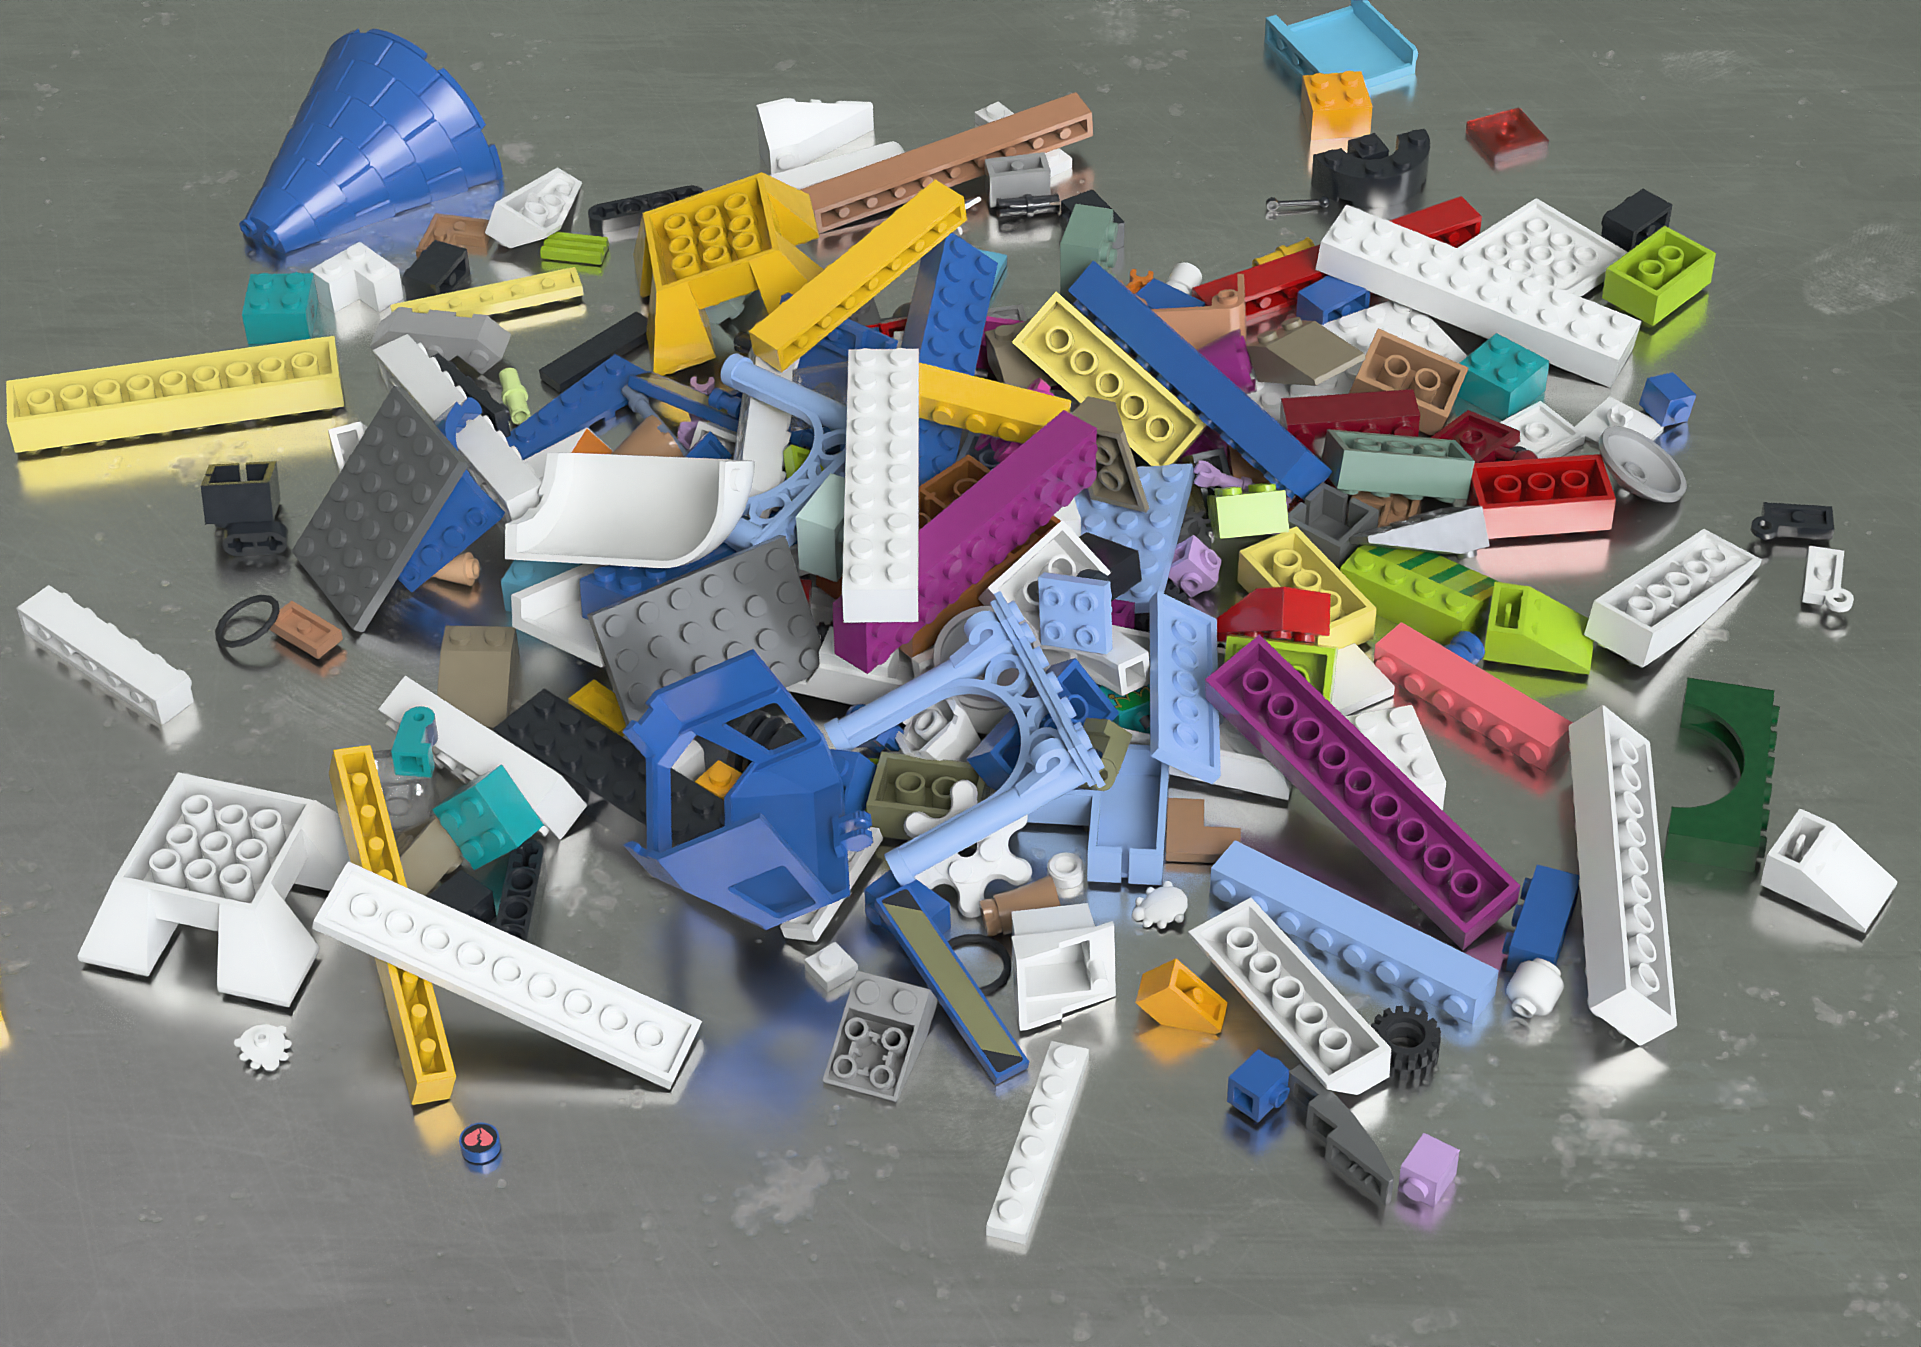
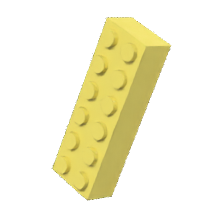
(1094, 366)

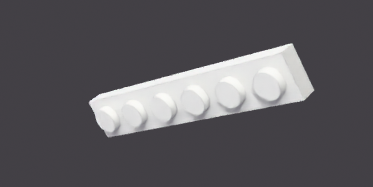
(1037, 1143)

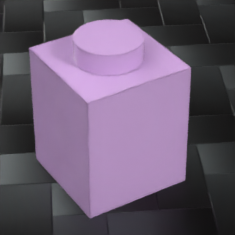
(1428, 1170)

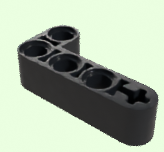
(523, 892)

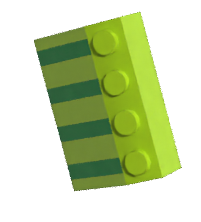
(1421, 590)

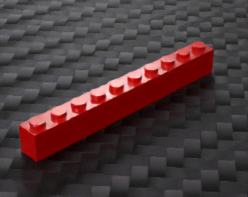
(1277, 282)

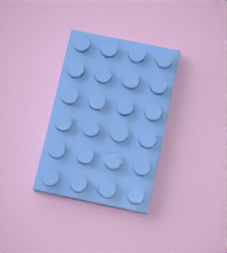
(1150, 533)

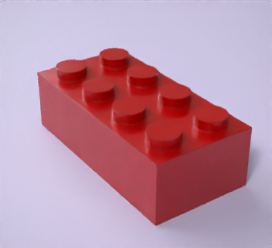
(1543, 495)

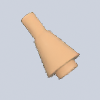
(461, 570)

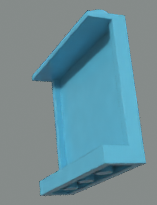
(1344, 41)

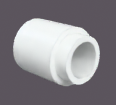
(1184, 277)

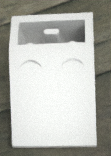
(1827, 872)

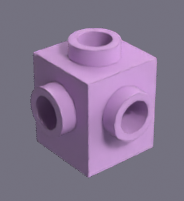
(1194, 567)

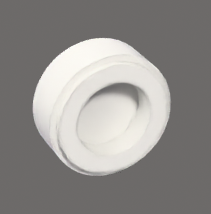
(1066, 870)

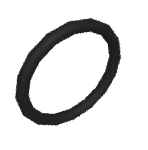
(256, 635)
(995, 944)

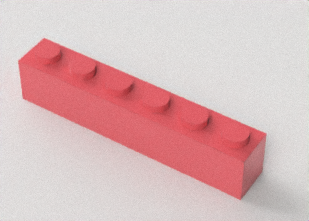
(1473, 696)

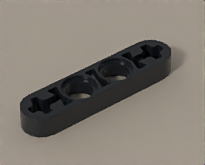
(612, 215)

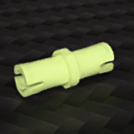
(514, 395)

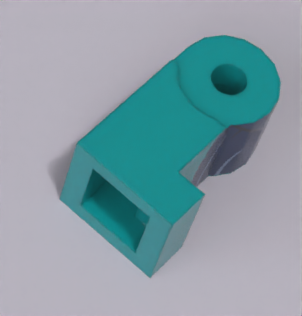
(414, 743)

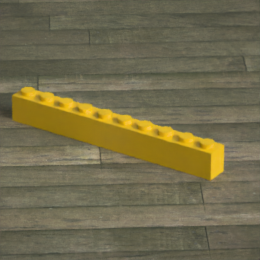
(408, 998)

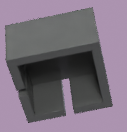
(1324, 519)

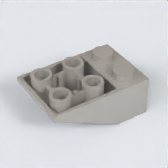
(880, 1036)

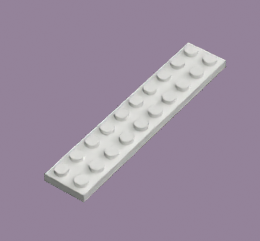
(507, 975)

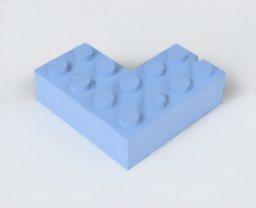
(1123, 821)

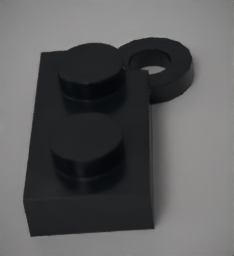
(1794, 521)

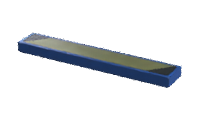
(682, 398)
(952, 984)

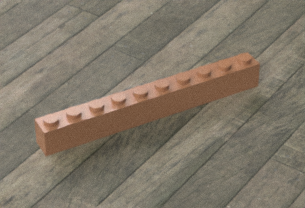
(948, 161)

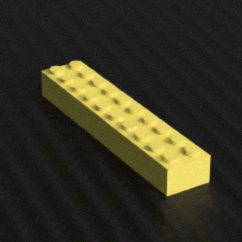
(173, 394)

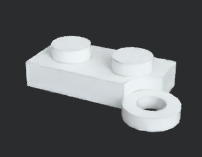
(1824, 579)

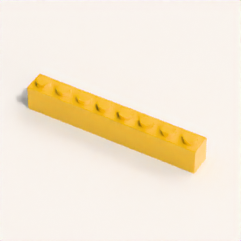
(857, 275)

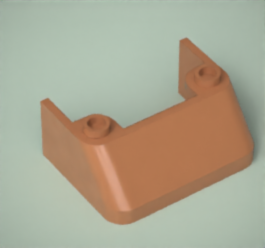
(1207, 323)

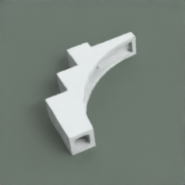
(1120, 670)

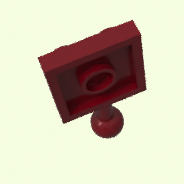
(1484, 438)

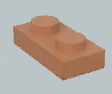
(306, 630)

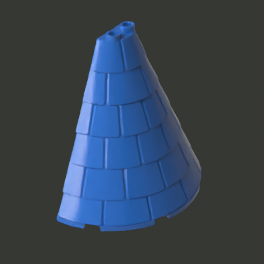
(369, 144)

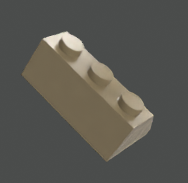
(1008, 361)
(1117, 474)
(427, 855)

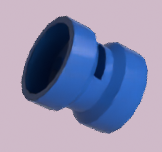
(1467, 646)

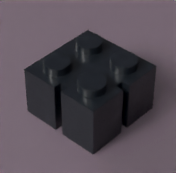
(237, 501)

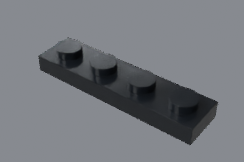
(496, 412)

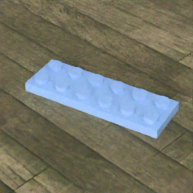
(1181, 658)

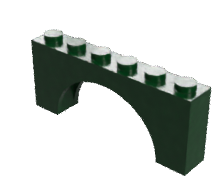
(1729, 828)

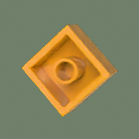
(1336, 105)

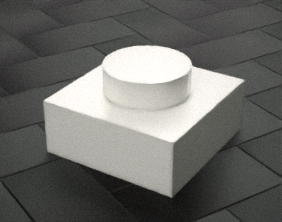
(831, 967)

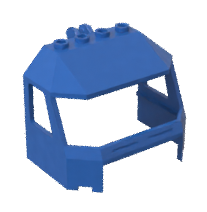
(783, 816)

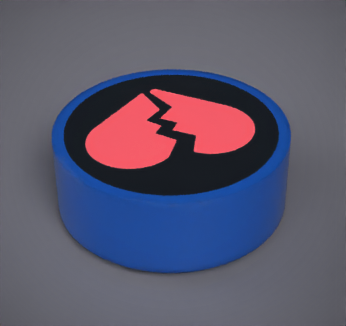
(479, 1142)

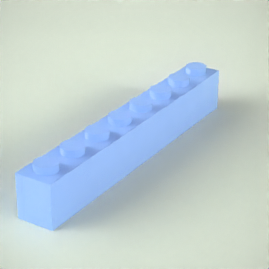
(1356, 932)

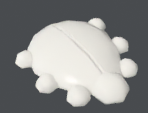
(1161, 906)
(263, 1046)

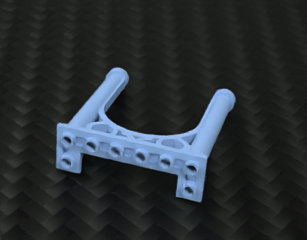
(815, 410)
(1055, 756)

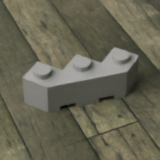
(474, 339)

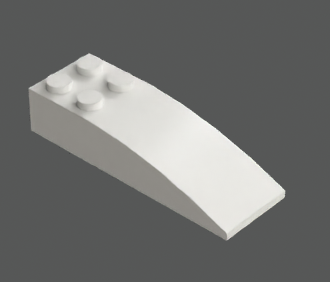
(1669, 597)

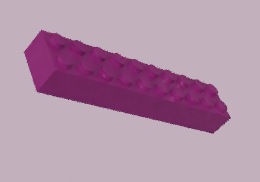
(981, 531)
(1362, 792)

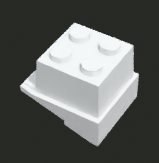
(1060, 962)

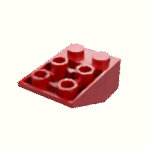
(1278, 615)

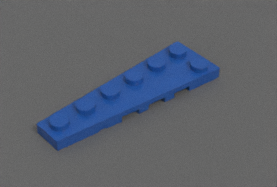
(575, 409)

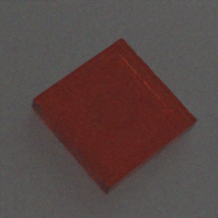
(1507, 135)

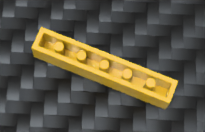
(985, 404)

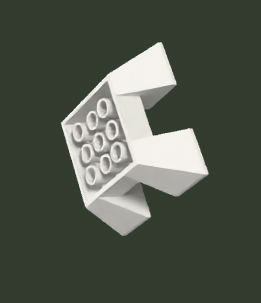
(223, 864)

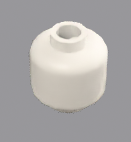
(1535, 988)

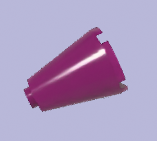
(1232, 359)

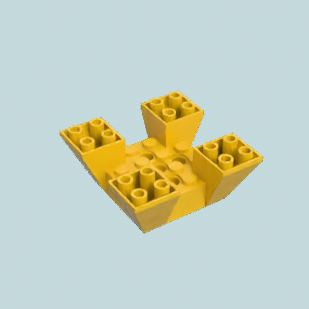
(715, 251)

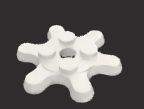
(971, 873)

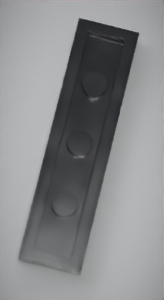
(589, 355)

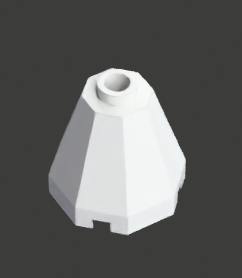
(939, 733)

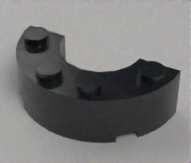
(1374, 181)

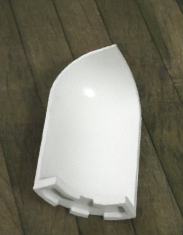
(631, 510)

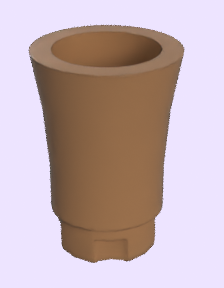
(997, 911)

